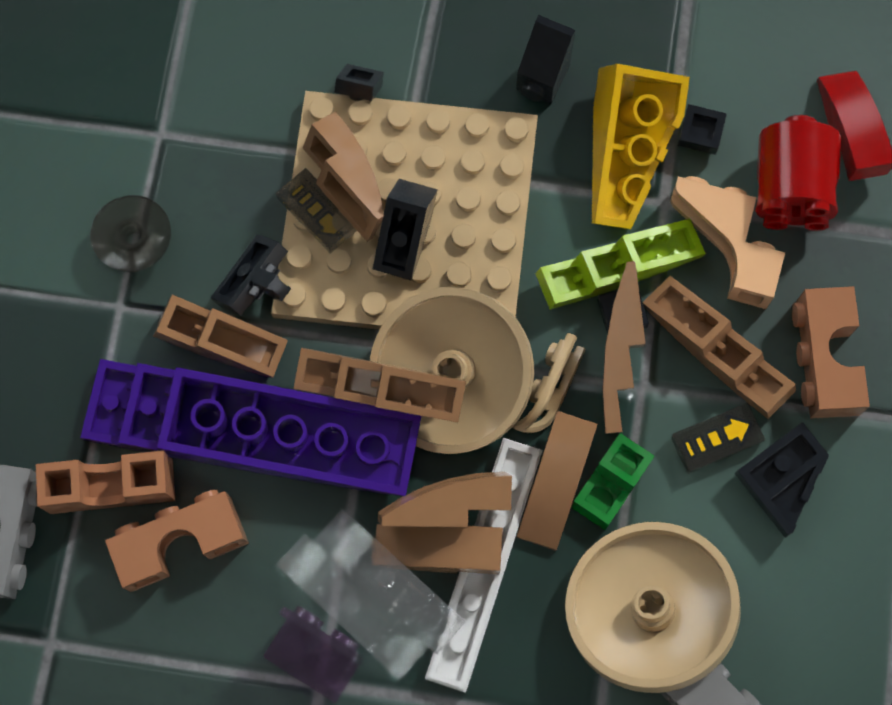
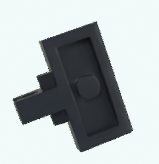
(253, 276)

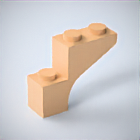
(724, 220)

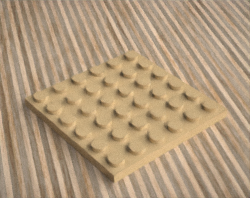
(477, 223)

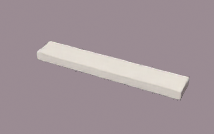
(477, 592)

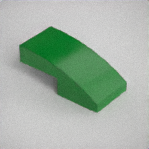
(612, 481)

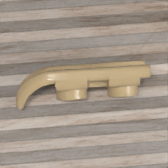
(544, 392)

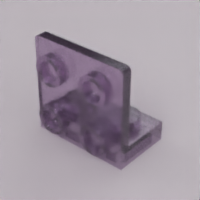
(314, 656)

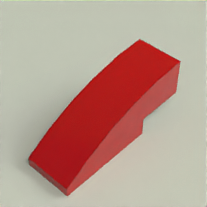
(855, 115)

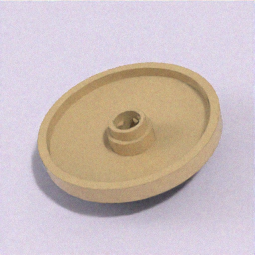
(465, 339)
(653, 607)

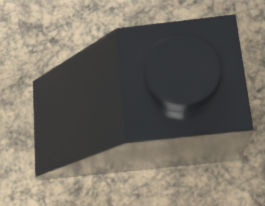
(545, 60)
(404, 228)

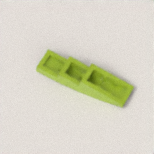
(602, 267)

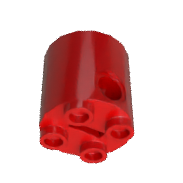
(798, 173)

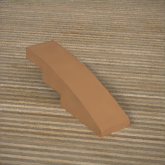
(624, 333)
(718, 347)
(380, 385)

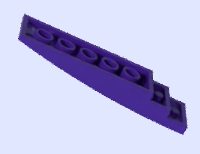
(251, 427)

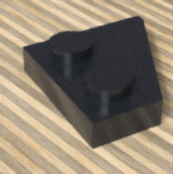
(785, 476)

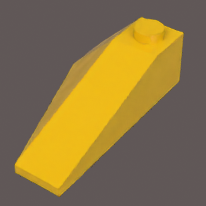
(631, 129)

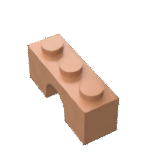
(829, 386)
(83, 486)
(141, 550)

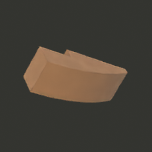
(345, 173)
(220, 337)
(557, 480)
(449, 501)
(444, 548)

